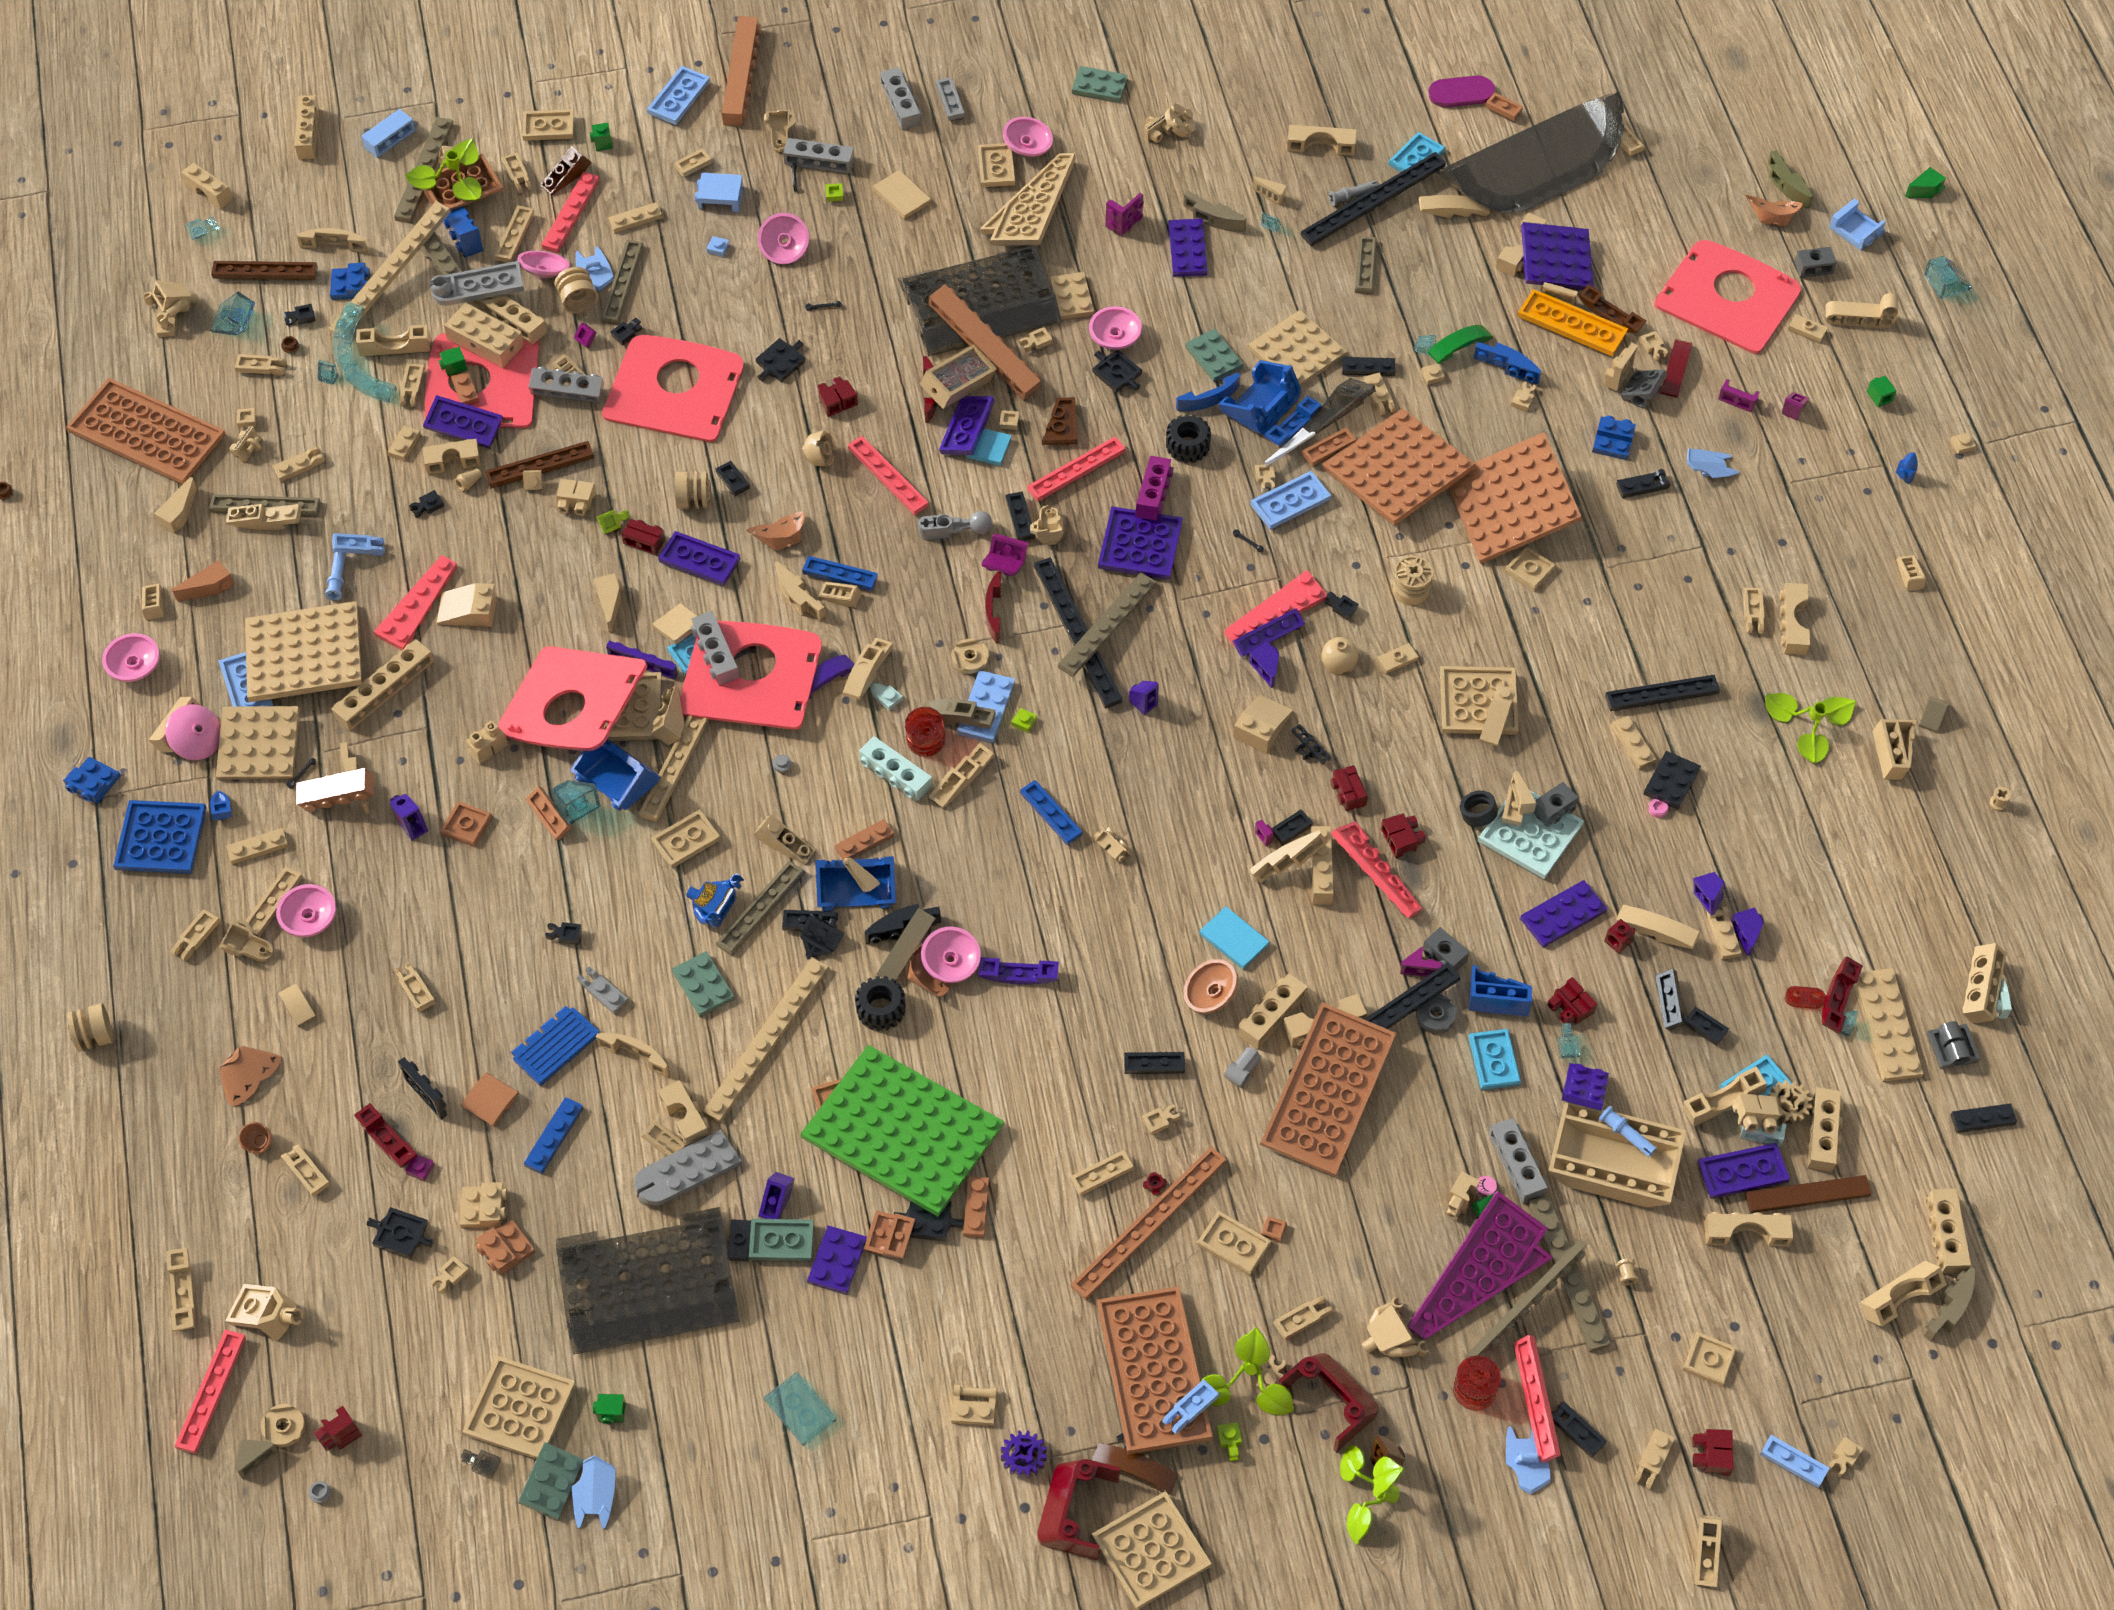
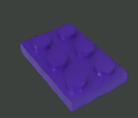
(1585, 1086)
(837, 1260)

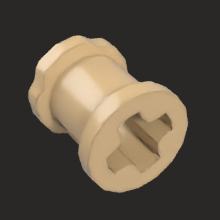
(1998, 798)
(1627, 1272)

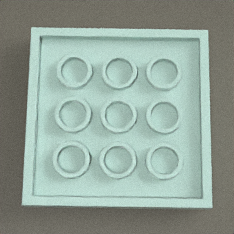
(1532, 842)

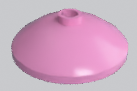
(1027, 136)
(778, 228)
(542, 264)
(1115, 327)
(130, 650)
(185, 739)
(304, 902)
(954, 944)

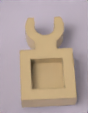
(1038, 338)
(1653, 343)
(1524, 398)
(1265, 476)
(1158, 1120)
(451, 1273)
(1271, 1375)
(1845, 1454)

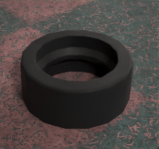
(1482, 818)

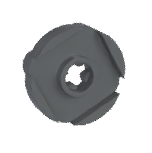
(1440, 1023)

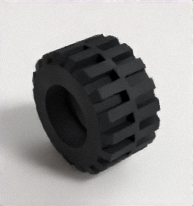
(1188, 427)
(878, 989)

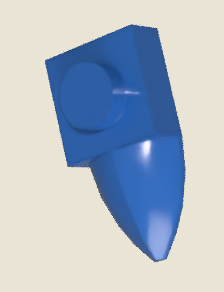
(1908, 467)
(220, 806)

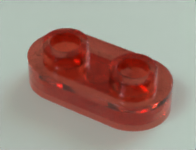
(1805, 997)

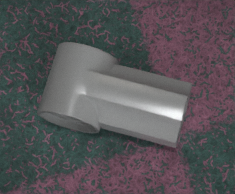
(1240, 1071)

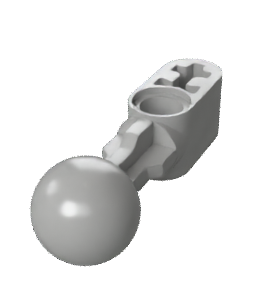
(932, 526)

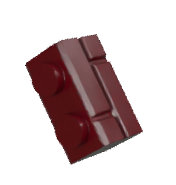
(643, 536)
(1349, 788)

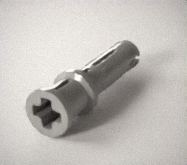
(1347, 194)

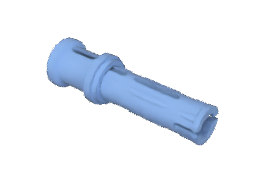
(336, 581)
(1620, 1126)

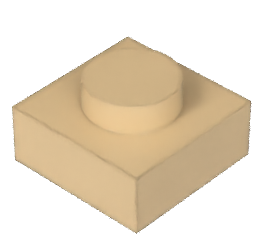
(1432, 374)
(246, 417)
(1009, 420)
(1962, 443)
(532, 480)

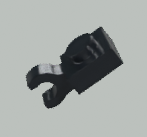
(302, 314)
(625, 332)
(1342, 606)

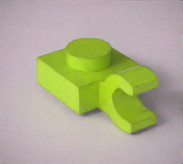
(610, 520)
(1230, 1438)

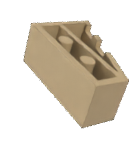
(1894, 746)

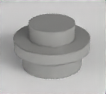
(781, 763)
(319, 1492)

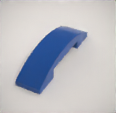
(1190, 402)
(1294, 423)

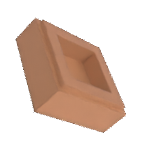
(1274, 1229)

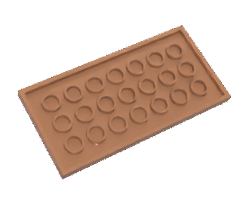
(146, 431)
(1328, 1089)
(1151, 1367)

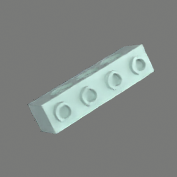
(876, 749)

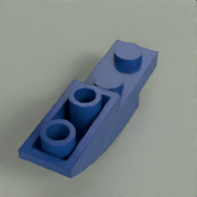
(1515, 363)

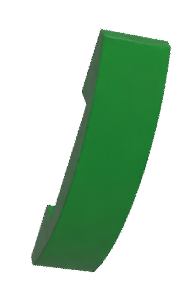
(1458, 340)

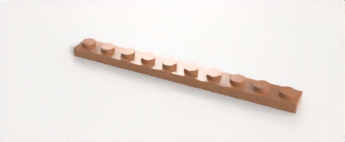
(1148, 1223)

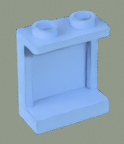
(719, 189)
(1856, 226)

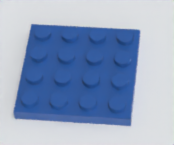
(160, 836)

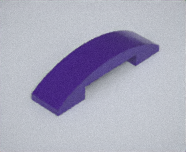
(830, 670)
(1018, 972)

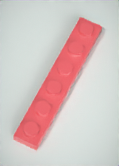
(570, 212)
(1076, 469)
(888, 475)
(210, 1391)
(1537, 1399)

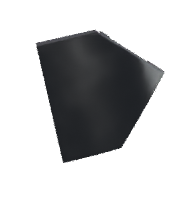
(819, 937)

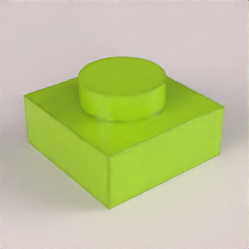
(834, 192)
(1024, 720)

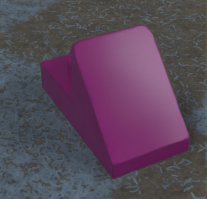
(1794, 405)
(1416, 966)

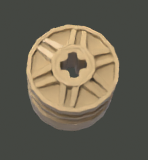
(576, 290)
(692, 489)
(1412, 580)
(90, 1027)

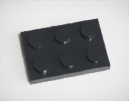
(1672, 780)
(422, 1087)

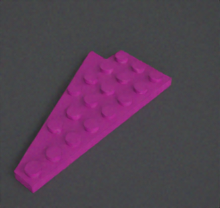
(1489, 1259)

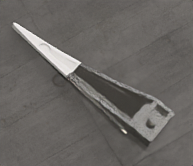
(1341, 402)

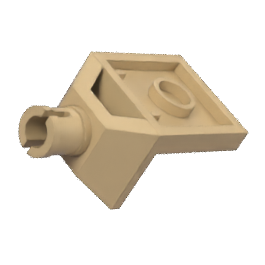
(264, 1309)

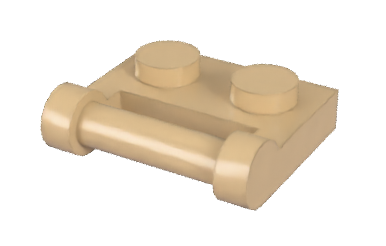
(973, 1412)

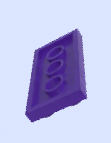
(1187, 247)
(463, 421)
(967, 425)
(699, 558)
(1563, 913)
(1743, 1170)

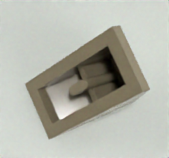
(1933, 714)
(252, 1455)

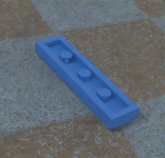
(840, 573)
(1051, 812)
(553, 1135)

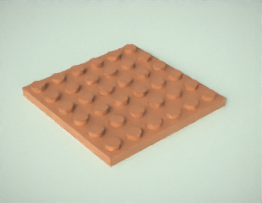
(1398, 466)
(1514, 498)

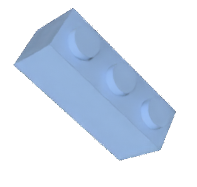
(388, 133)

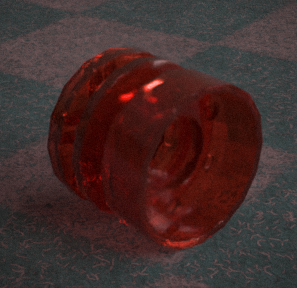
(925, 731)
(1474, 1393)

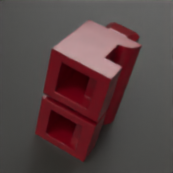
(837, 397)
(1400, 835)
(1573, 1001)
(338, 1431)
(1717, 1451)

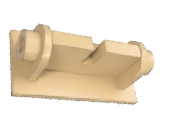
(1117, 849)

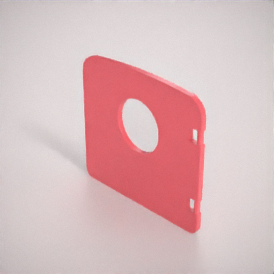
(1741, 323)
(508, 387)
(642, 403)
(558, 671)
(761, 701)

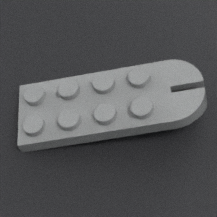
(477, 284)
(685, 1169)

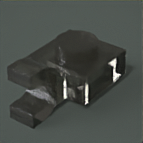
(483, 1463)

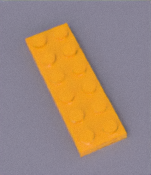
(1572, 322)

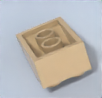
(468, 606)
(1261, 723)

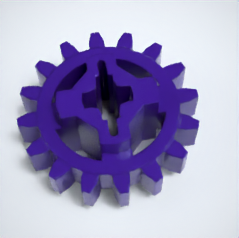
(1027, 1462)

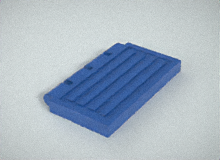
(555, 1046)

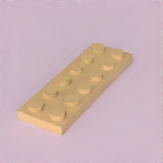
(1888, 1025)

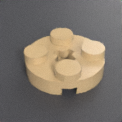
(1180, 120)
(973, 665)
(275, 1417)

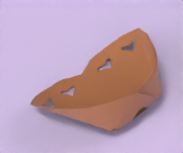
(1771, 213)
(779, 535)
(918, 975)
(246, 1068)

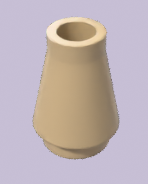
(468, 479)

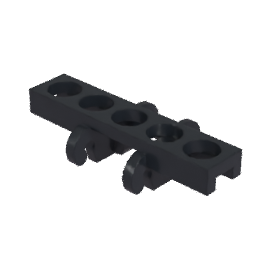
(1312, 753)

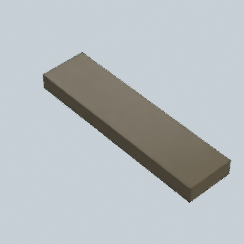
(1365, 265)
(906, 945)

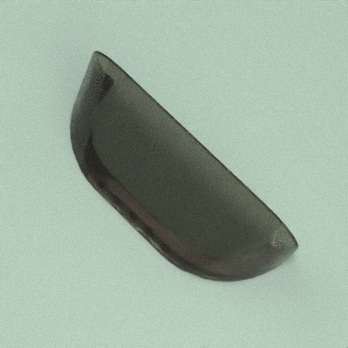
(1542, 158)

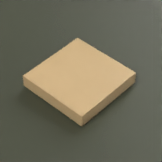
(1530, 568)
(675, 624)
(1709, 1359)

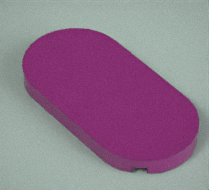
(1461, 91)

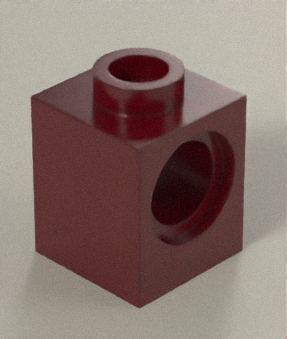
(1619, 936)

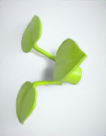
(466, 153)
(1836, 709)
(1254, 1352)
(1385, 1475)

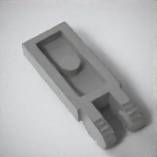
(603, 991)

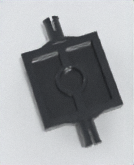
(780, 360)
(1117, 371)
(929, 1225)
(400, 1232)

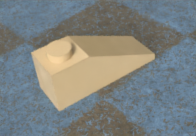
(176, 509)
(609, 596)
(1497, 715)
(1708, 1550)

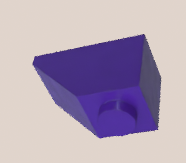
(1265, 662)
(1144, 696)
(1709, 891)
(1747, 928)
(776, 1195)

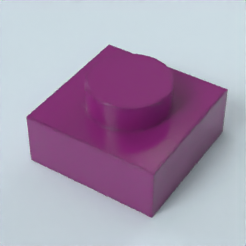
(585, 334)
(1264, 832)
(419, 1167)

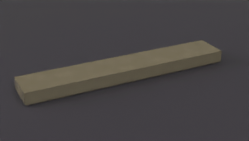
(622, 282)
(221, 503)
(760, 908)

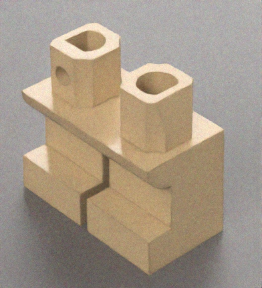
(575, 496)
(486, 742)
(1757, 1112)
(1460, 1194)

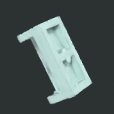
(1764, 1138)

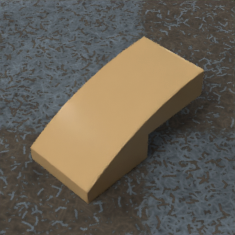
(296, 1004)

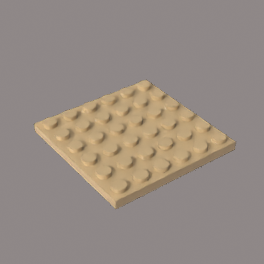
(303, 651)

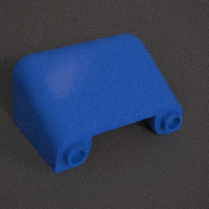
(1266, 399)
(615, 774)
(839, 888)

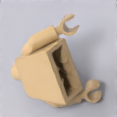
(170, 298)
(1391, 1333)

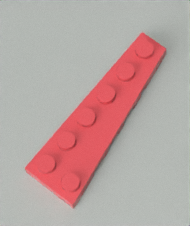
(1300, 593)
(405, 618)
(1355, 842)

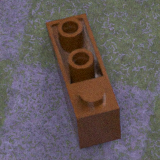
(566, 171)

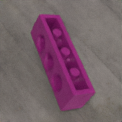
(1153, 488)

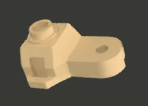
(778, 125)
(1048, 526)
(242, 942)

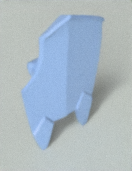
(598, 268)
(1710, 463)
(1524, 1460)
(594, 1490)

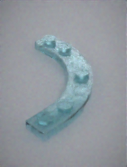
(345, 359)

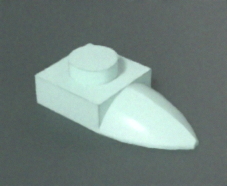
(886, 695)
(2003, 1004)

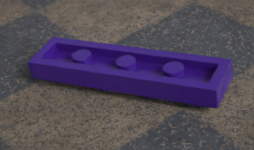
(1268, 632)
(654, 664)

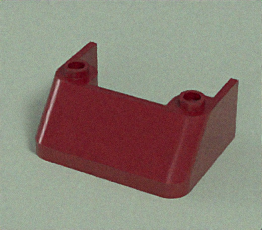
(1360, 1406)
(1054, 1528)

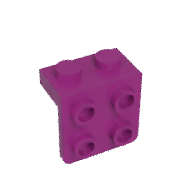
(1120, 218)
(1006, 555)

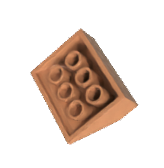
(444, 183)

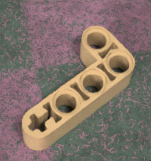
(1863, 314)

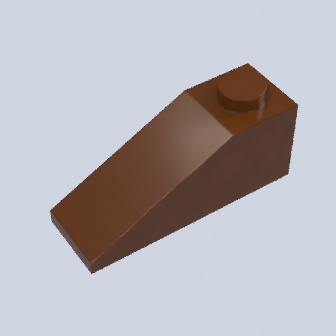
(1386, 1448)

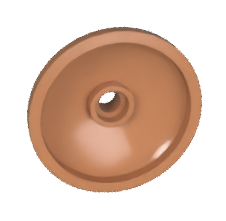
(1210, 986)

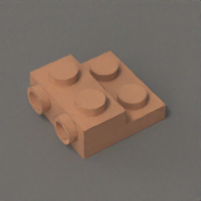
(504, 1247)

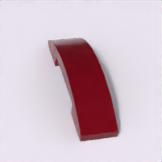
(1676, 368)
(929, 403)
(993, 591)
(1838, 994)
(385, 1136)

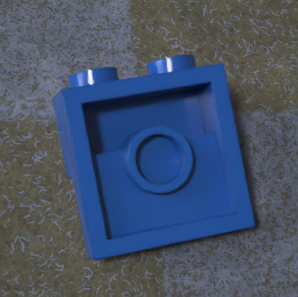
(348, 281)
(1614, 437)
(91, 780)

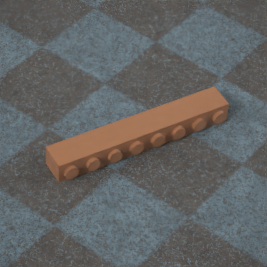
(740, 71)
(974, 331)

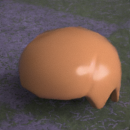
(255, 1138)

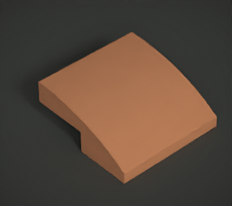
(489, 1099)
(889, 1234)

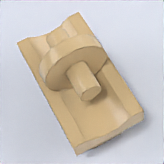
(1155, 127)
(247, 443)

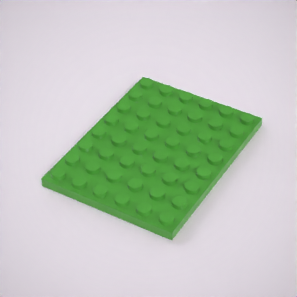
(902, 1130)

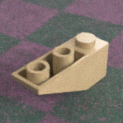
(669, 720)
(783, 840)

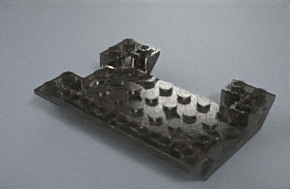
(1008, 309)
(651, 1300)

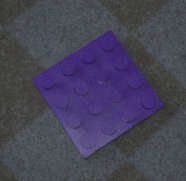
(1557, 255)
(1140, 544)

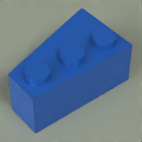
(463, 232)
(1498, 995)

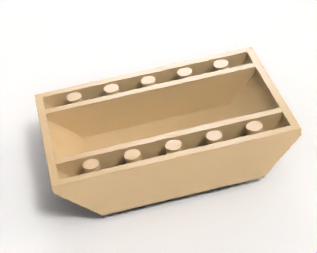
(1609, 1165)

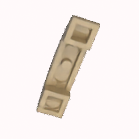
(332, 236)
(614, 1041)
(181, 1289)

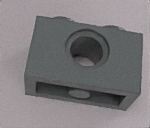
(1815, 262)
(1559, 795)
(1442, 941)

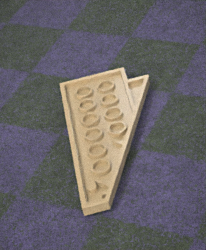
(1029, 212)

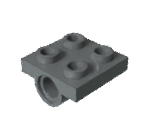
(1643, 386)
(1953, 1045)

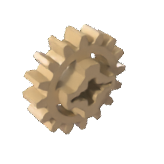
(1796, 1098)

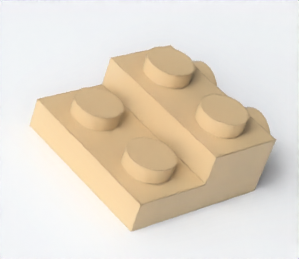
(1620, 367)
(483, 1205)

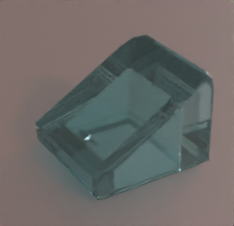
(1270, 222)
(1424, 343)
(327, 372)
(1849, 1022)

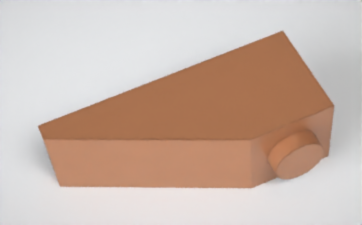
(205, 583)

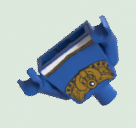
(714, 900)

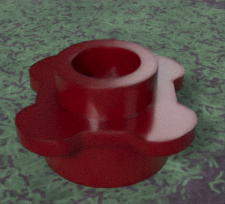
(1154, 1177)

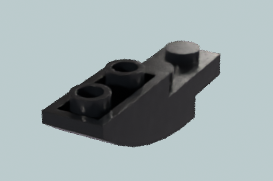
(893, 924)

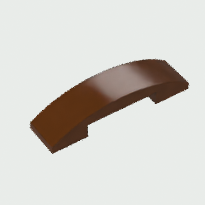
(1593, 300)
(1137, 1466)

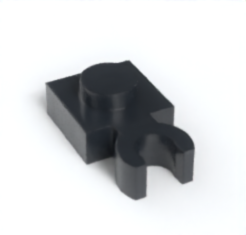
(429, 502)
(568, 933)

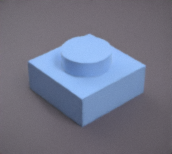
(718, 246)

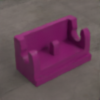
(1738, 397)

